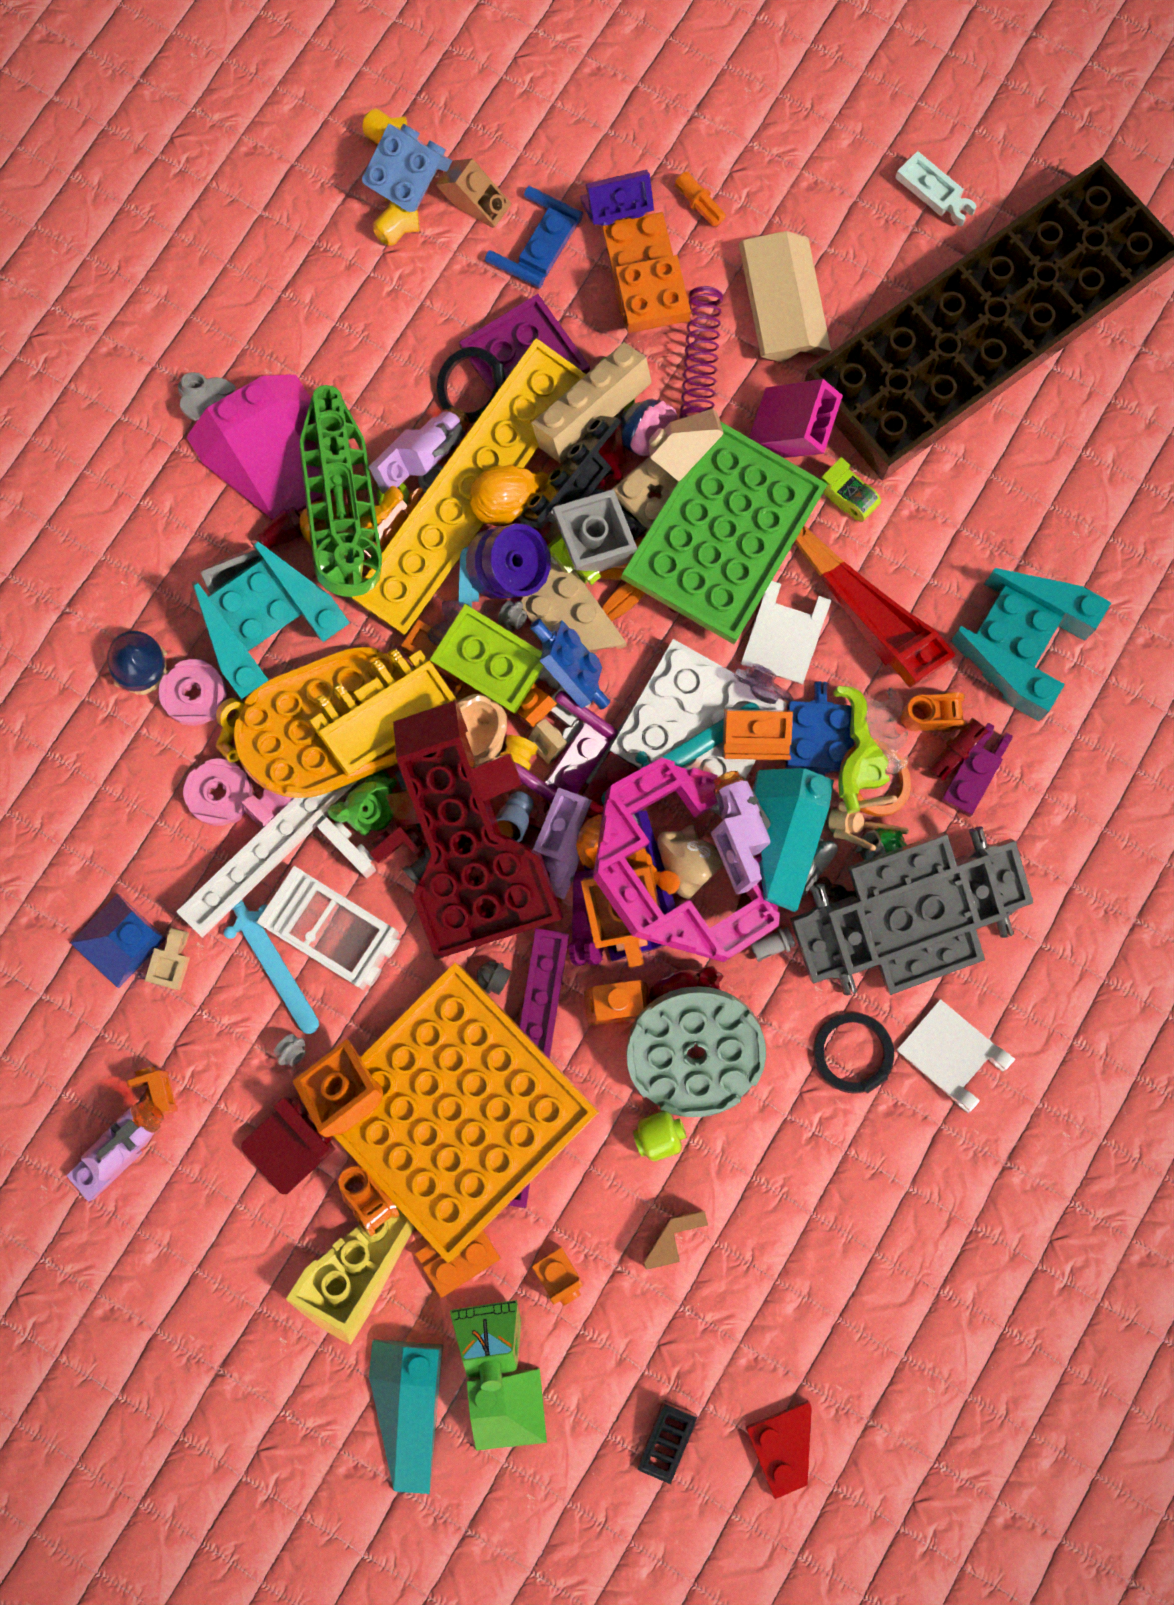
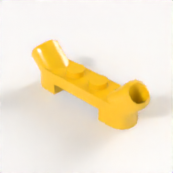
(393, 220)

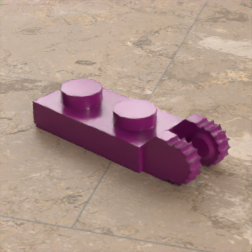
(975, 774)
(582, 946)

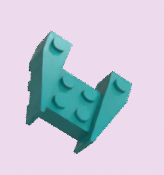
(257, 606)
(1020, 630)

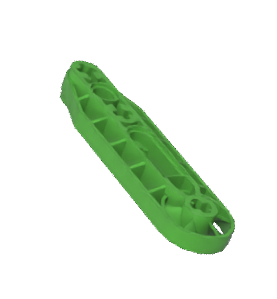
(340, 554)

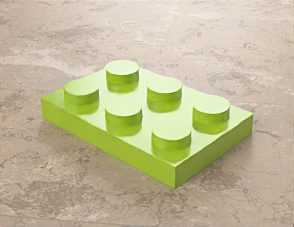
(489, 658)

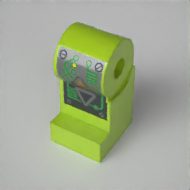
(850, 491)

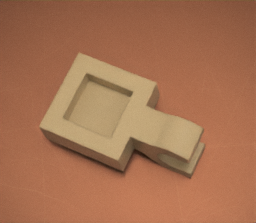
(168, 965)

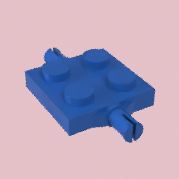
(571, 663)
(819, 733)

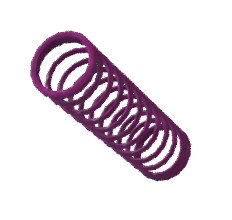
(701, 304)

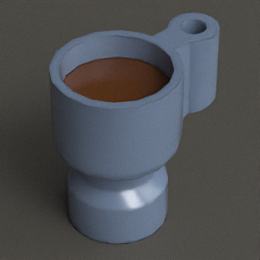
(514, 817)

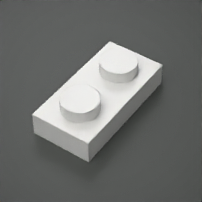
(339, 835)

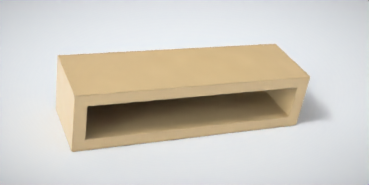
(597, 394)

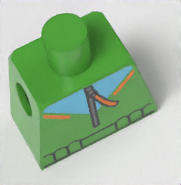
(488, 1341)

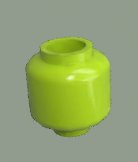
(659, 1136)

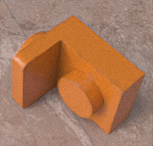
(535, 706)
(159, 1090)
(559, 1277)

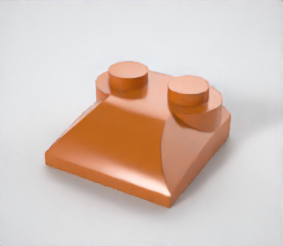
(338, 1090)

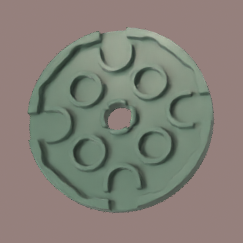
(700, 1085)

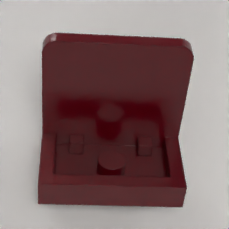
(287, 1145)

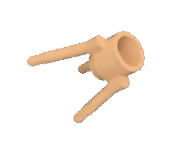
(846, 825)

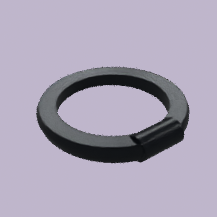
(470, 352)
(873, 1080)

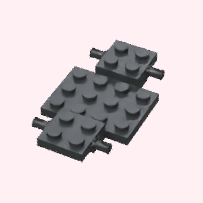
(913, 912)

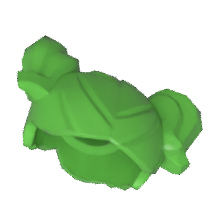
(373, 797)

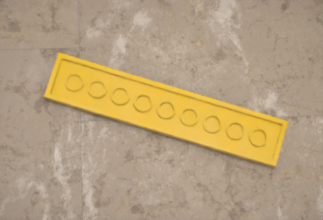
(443, 519)

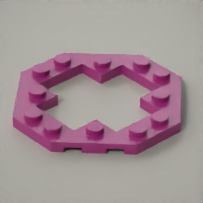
(622, 837)

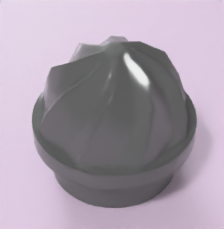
(493, 977)

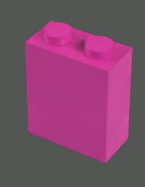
(796, 418)

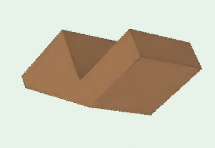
(664, 1249)

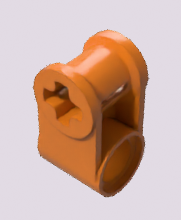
(941, 713)
(370, 1204)

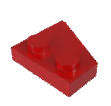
(784, 1448)

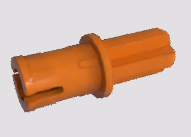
(700, 199)

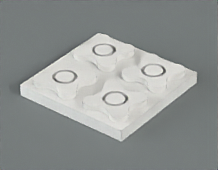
(681, 702)

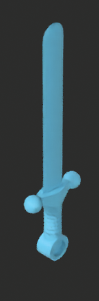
(273, 965)

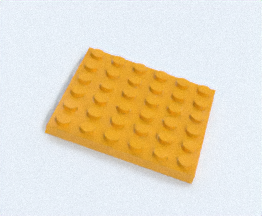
(462, 1112)

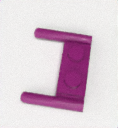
(578, 756)

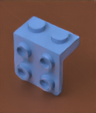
(404, 166)

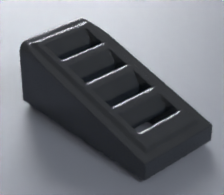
(677, 1413)

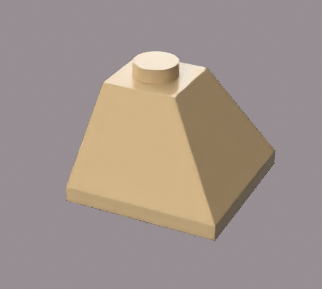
(685, 442)

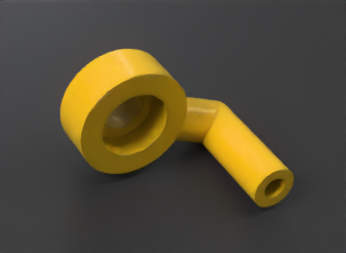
(228, 724)

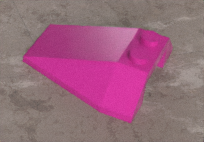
(255, 442)

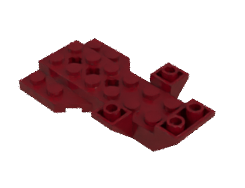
(452, 799)

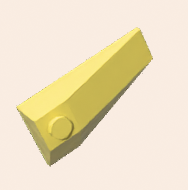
(349, 1278)

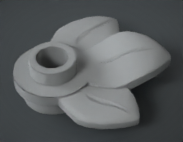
(200, 393)

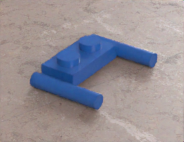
(545, 242)

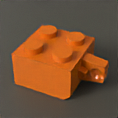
(607, 925)

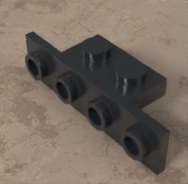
(577, 474)

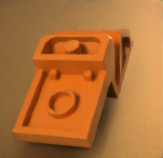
(646, 273)

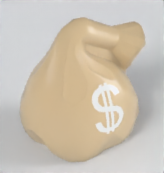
(689, 858)

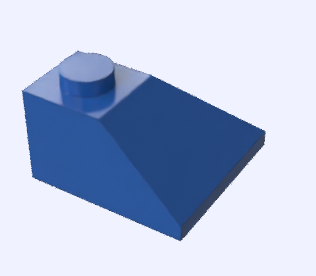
(118, 940)

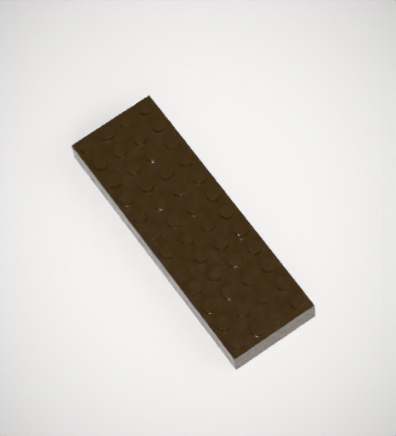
(994, 317)

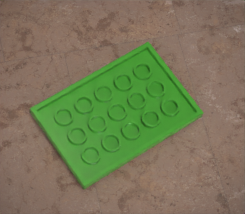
(724, 533)

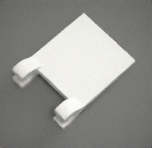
(784, 636)
(951, 1053)

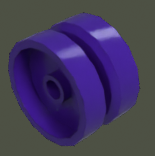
(508, 561)

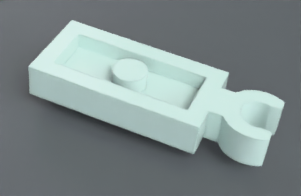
(935, 188)

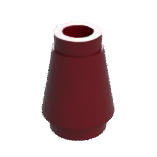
(281, 529)

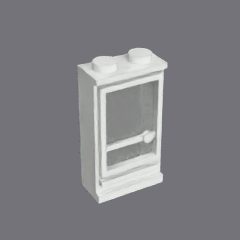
(329, 928)

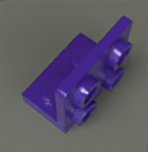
(618, 198)

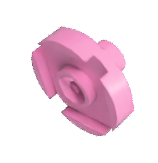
(181, 679)
(207, 777)

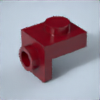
(388, 843)

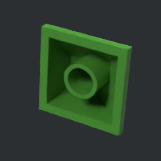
(510, 1414)

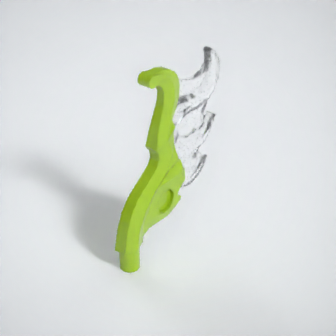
(876, 744)

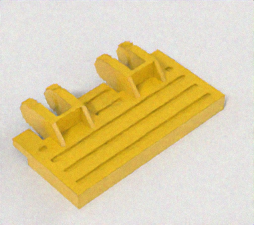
(369, 728)

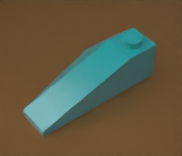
(797, 810)
(406, 1402)

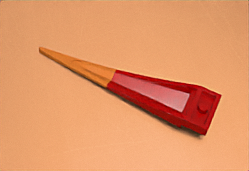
(890, 629)

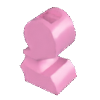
(266, 808)

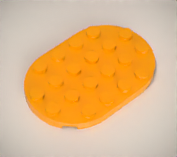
(275, 731)

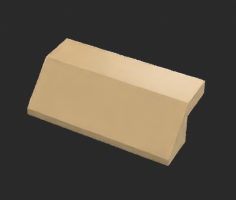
(784, 296)

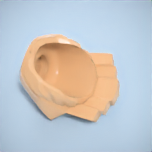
(485, 726)

